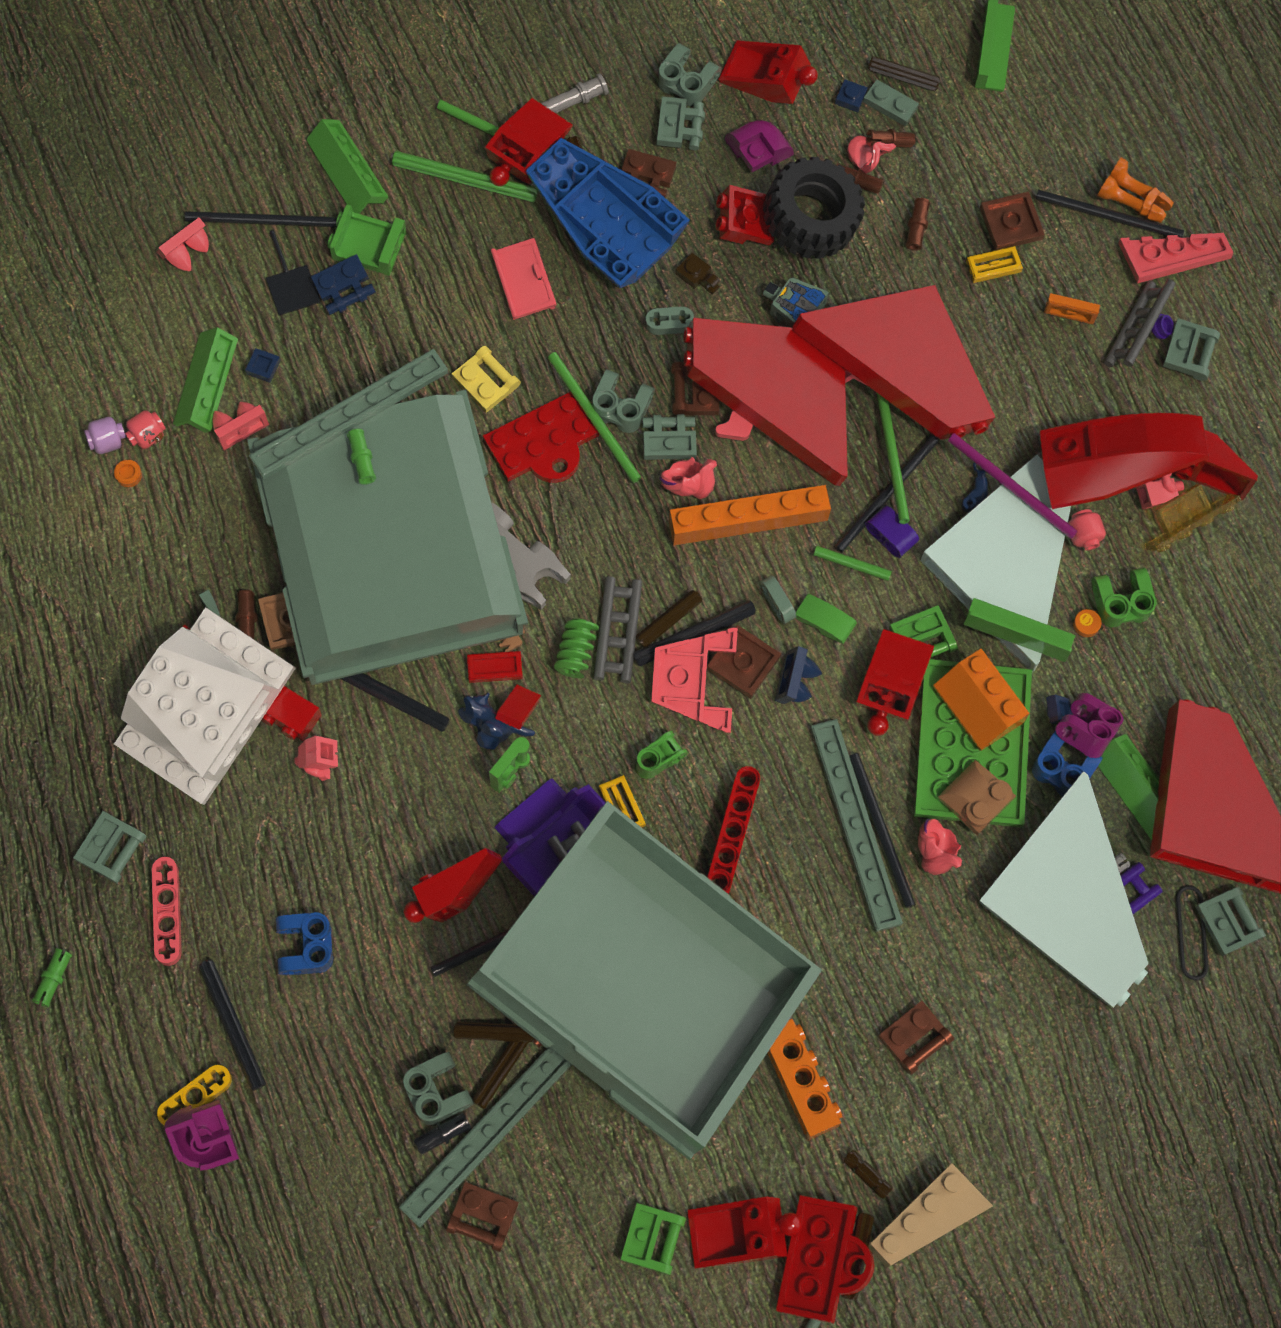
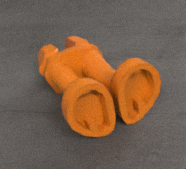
(1154, 201)

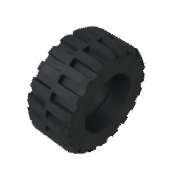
(827, 184)

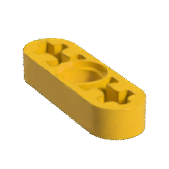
(195, 1084)

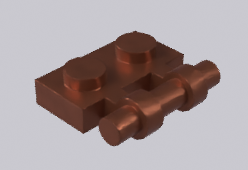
(650, 169)

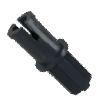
(442, 1133)

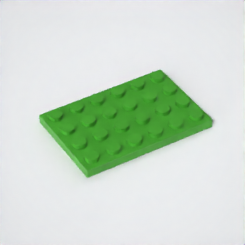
(948, 749)

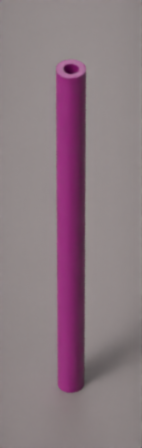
(1013, 486)

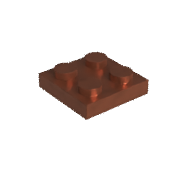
(1012, 221)
(747, 666)

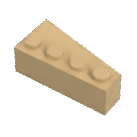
(933, 1213)

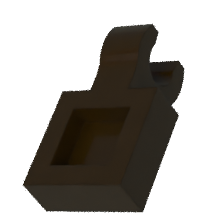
(696, 272)

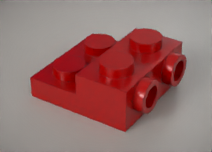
(742, 216)

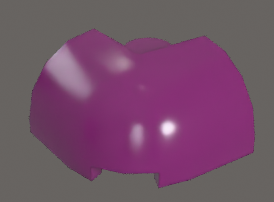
(759, 144)
(201, 1136)

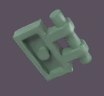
(671, 123)
(669, 444)

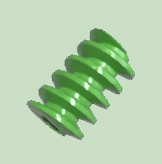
(574, 647)

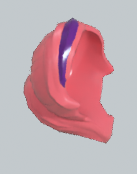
(690, 478)
(938, 848)

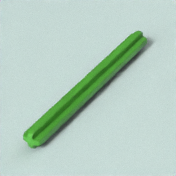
(462, 176)

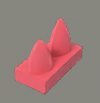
(175, 250)
(248, 421)

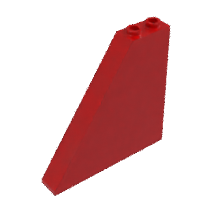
(906, 354)
(775, 385)
(1214, 801)

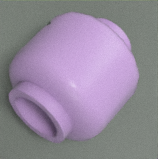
(104, 435)

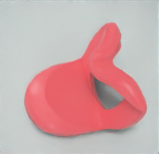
(862, 155)

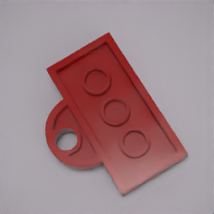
(541, 440)
(822, 1261)

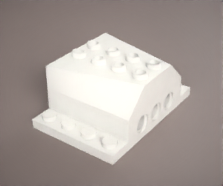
(200, 703)

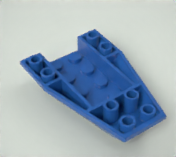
(607, 212)

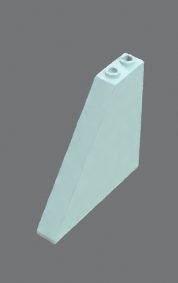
(1004, 554)
(1071, 899)

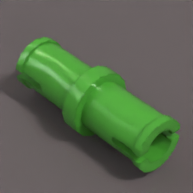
(361, 456)
(52, 978)

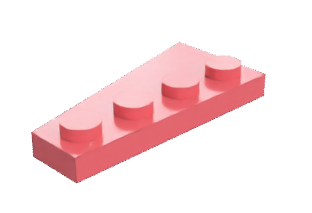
(1162, 257)

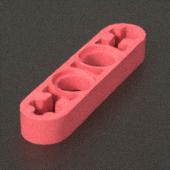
(163, 911)

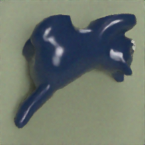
(483, 716)

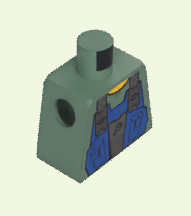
(794, 299)

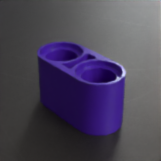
(890, 533)

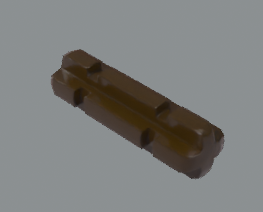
(868, 1174)

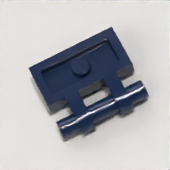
(340, 278)

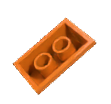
(981, 699)

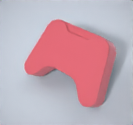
(736, 428)

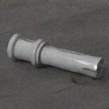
(581, 93)

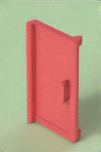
(519, 272)

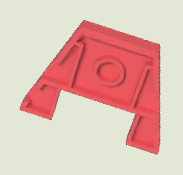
(681, 677)

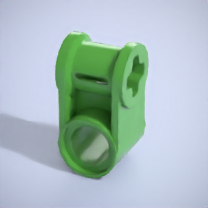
(663, 752)

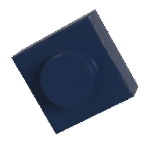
(851, 95)
(262, 365)
(1057, 708)

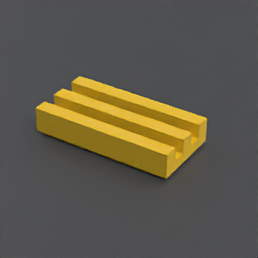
(1000, 272)
(612, 784)

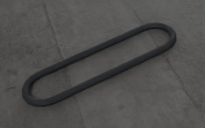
(1181, 944)

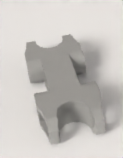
(530, 563)

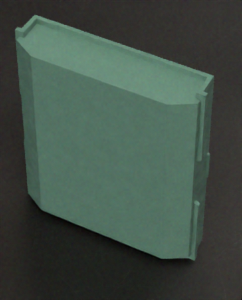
(397, 561)
(647, 980)

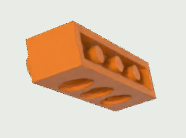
(812, 1122)

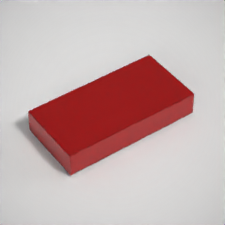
(494, 667)
(518, 707)

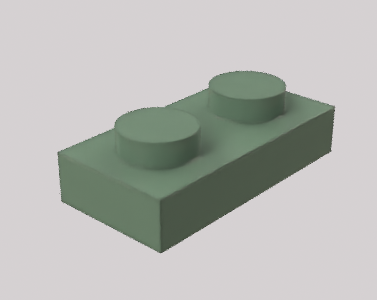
(891, 102)

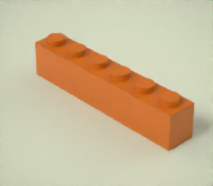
(749, 515)

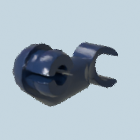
(979, 492)

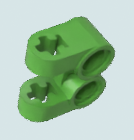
(1129, 612)

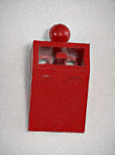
(768, 70)
(526, 139)
(1222, 471)
(896, 676)
(452, 889)
(740, 1232)

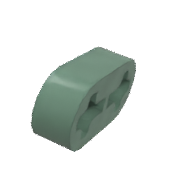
(668, 320)
(777, 599)

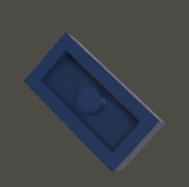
(795, 666)

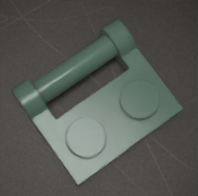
(1183, 346)
(101, 843)
(1223, 924)

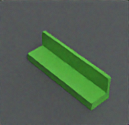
(995, 46)
(345, 165)
(206, 379)
(1019, 630)
(1132, 780)

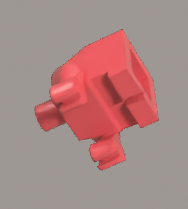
(1158, 491)
(317, 756)

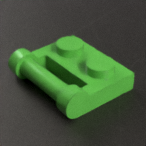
(925, 627)
(504, 770)
(643, 1236)

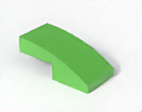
(825, 617)

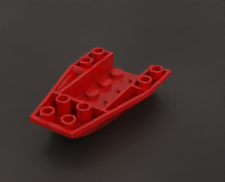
(1117, 453)

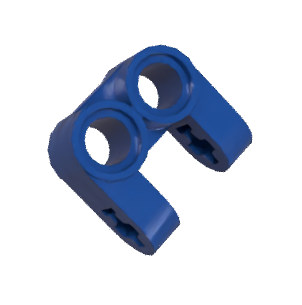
(1061, 768)
(311, 943)

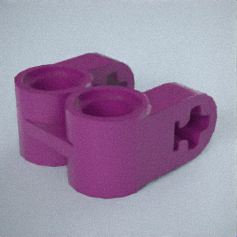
(1091, 727)

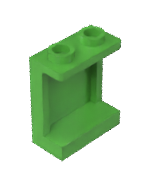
(371, 239)

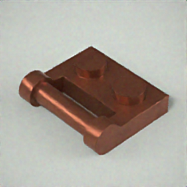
(702, 401)
(909, 1030)
(485, 1207)

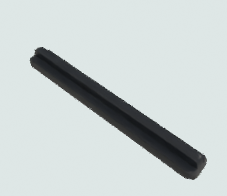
(700, 629)
(399, 700)
(232, 1025)

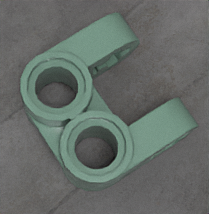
(683, 80)
(618, 407)
(418, 1098)

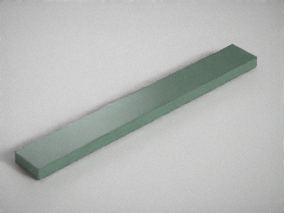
(348, 414)
(856, 826)
(484, 1137)

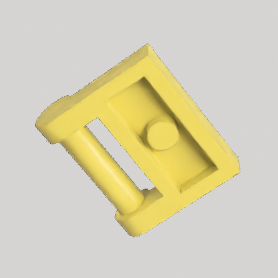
(480, 385)

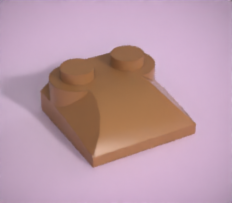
(276, 621)
(977, 797)

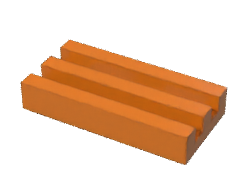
(1071, 308)

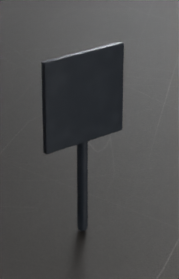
(293, 287)

